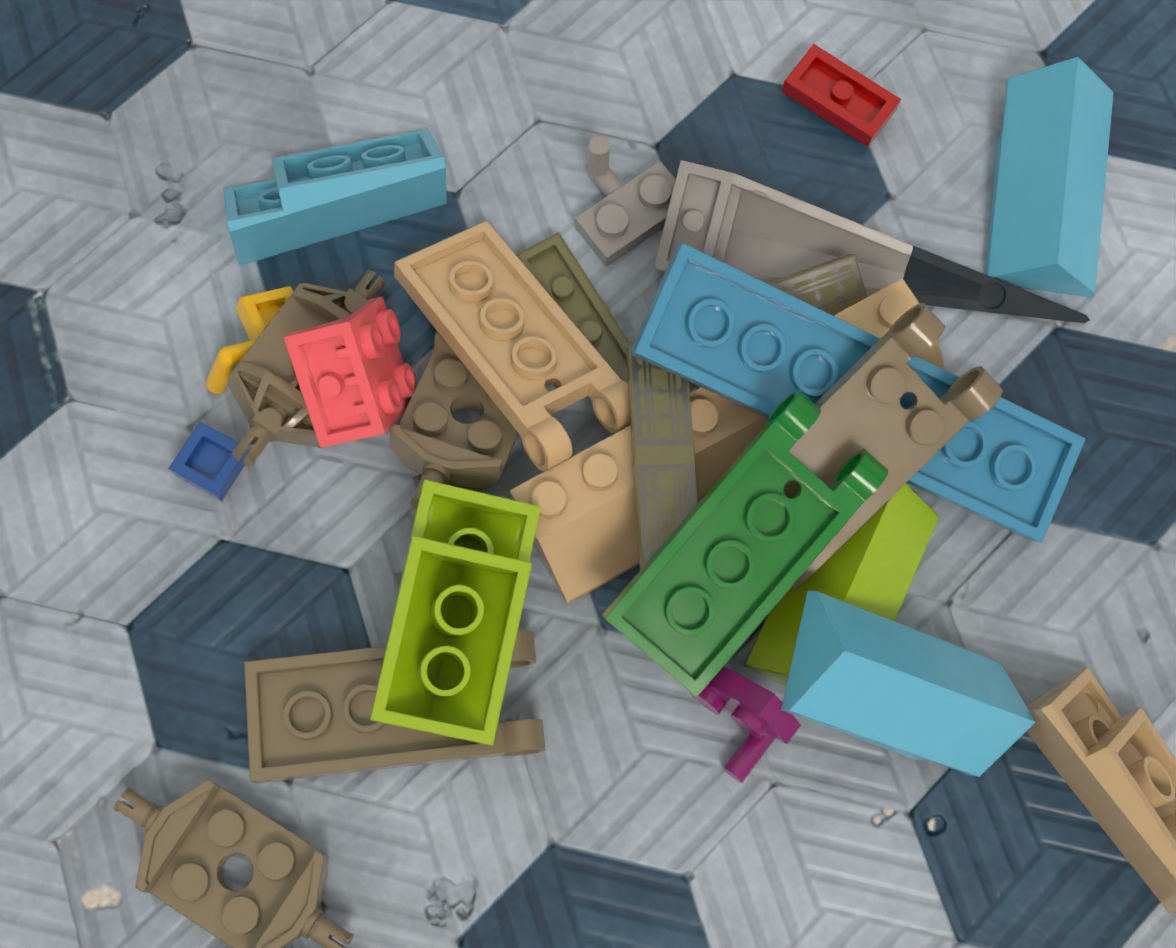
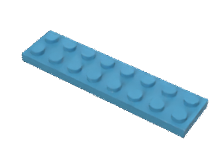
(764, 344)

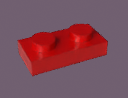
(840, 95)

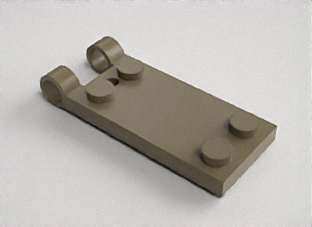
(867, 414)
(315, 720)

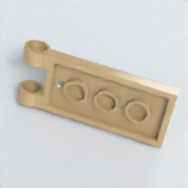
(512, 338)

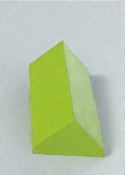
(866, 571)
(456, 613)

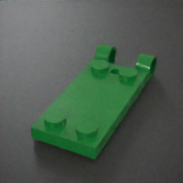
(739, 550)

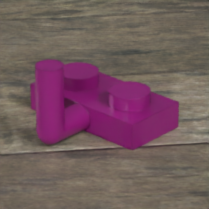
(755, 711)

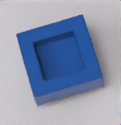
(208, 461)

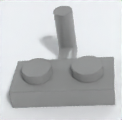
(628, 211)

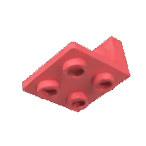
(352, 374)

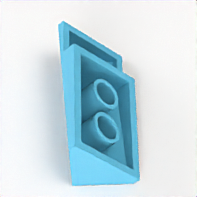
(1050, 180)
(335, 193)
(901, 688)

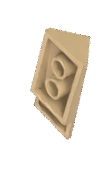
(1117, 772)

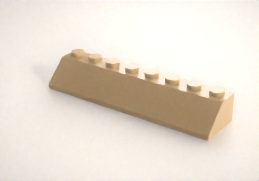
(589, 500)

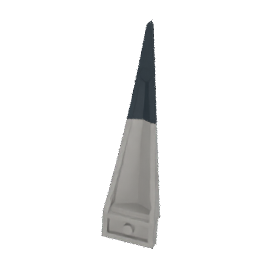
(781, 235)

